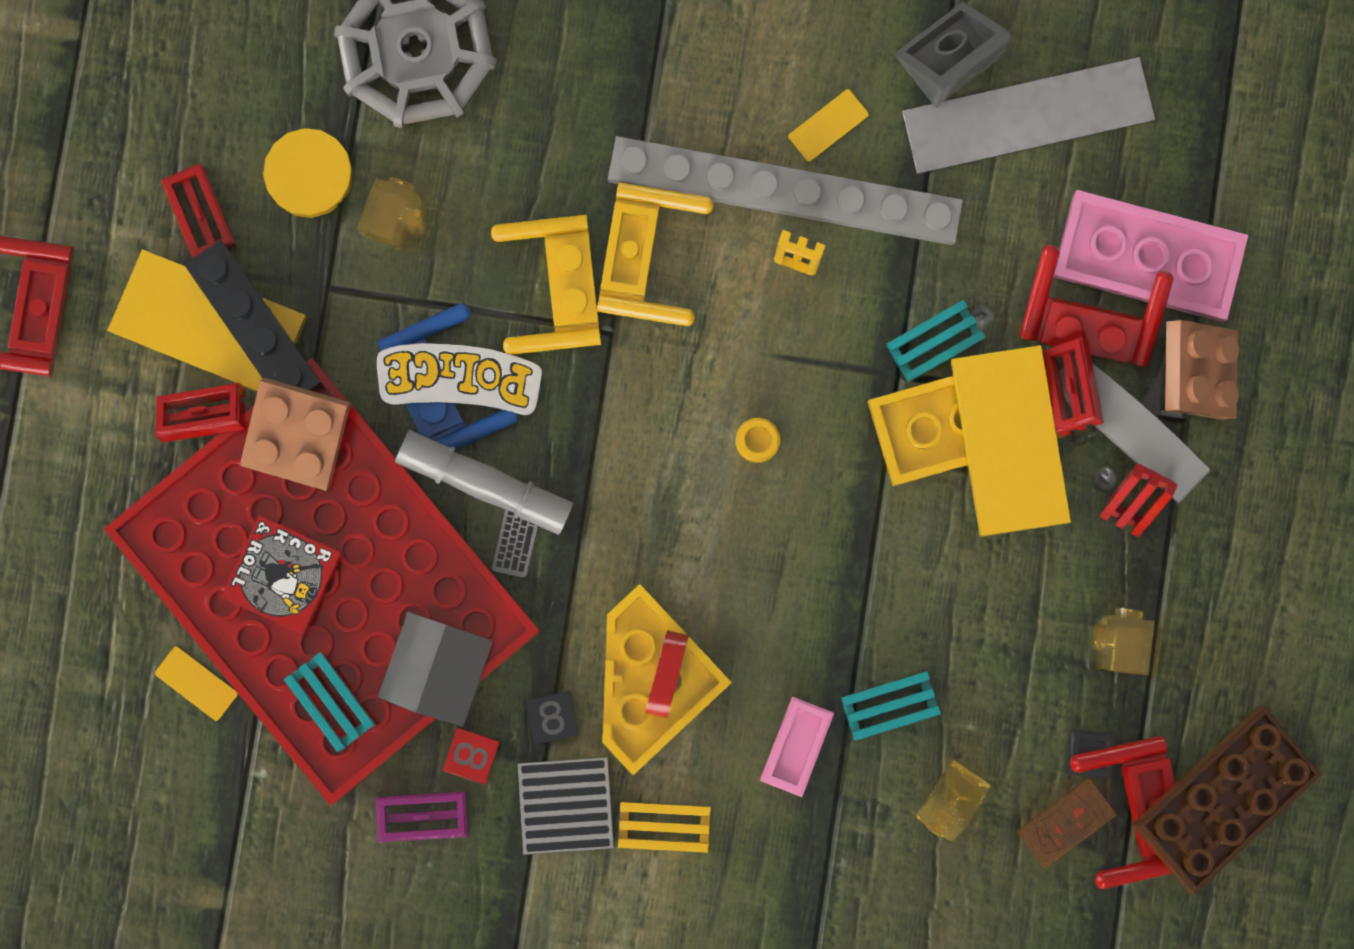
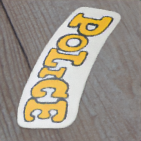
(458, 376)

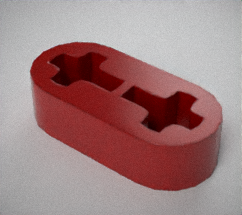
(667, 674)

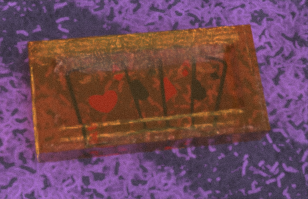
(1066, 823)

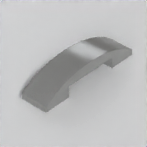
(1142, 435)

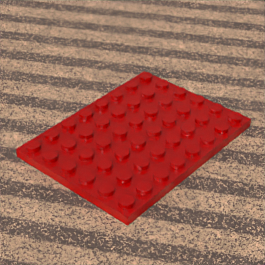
(393, 562)

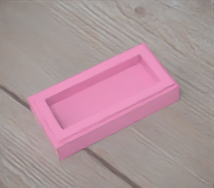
(796, 746)

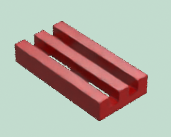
(184, 178)
(1087, 377)
(200, 420)
(1127, 515)

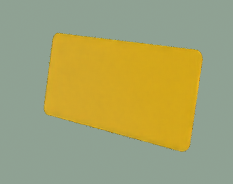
(828, 125)
(196, 683)

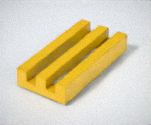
(799, 251)
(669, 845)

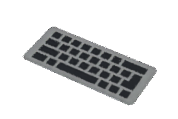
(514, 546)

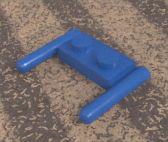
(439, 419)

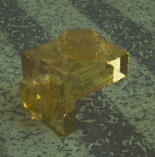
(953, 801)

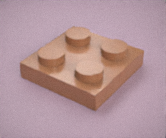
(1201, 370)
(295, 433)

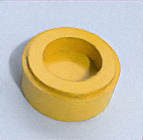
(757, 440)

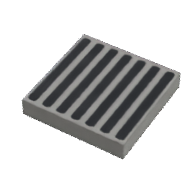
(565, 805)

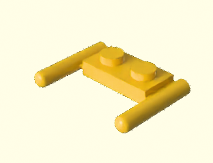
(631, 252)
(569, 281)

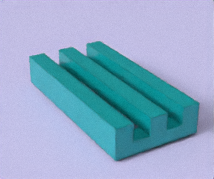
(968, 322)
(306, 671)
(926, 695)

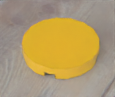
(308, 173)

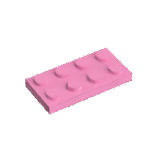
(1126, 245)

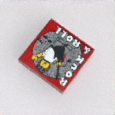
(281, 575)

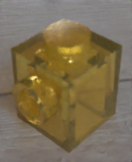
(391, 213)
(1123, 642)

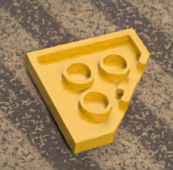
(633, 651)

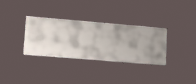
(1028, 115)

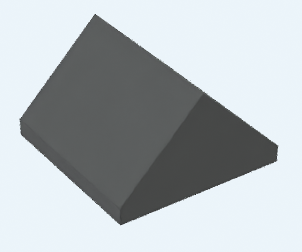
(953, 52)
(435, 669)

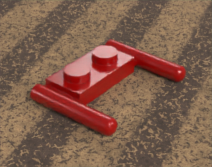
(37, 305)
(1107, 331)
(1146, 778)

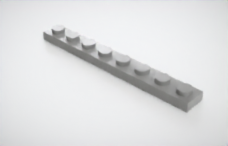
(787, 190)

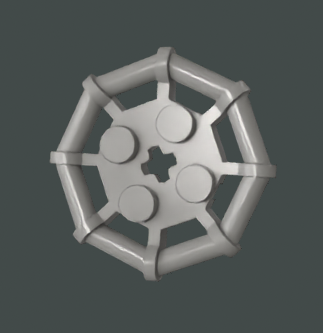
(414, 73)

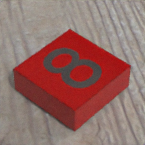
(471, 755)

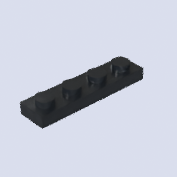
(250, 318)

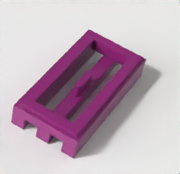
(383, 818)

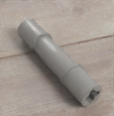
(484, 482)

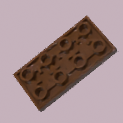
(1226, 799)

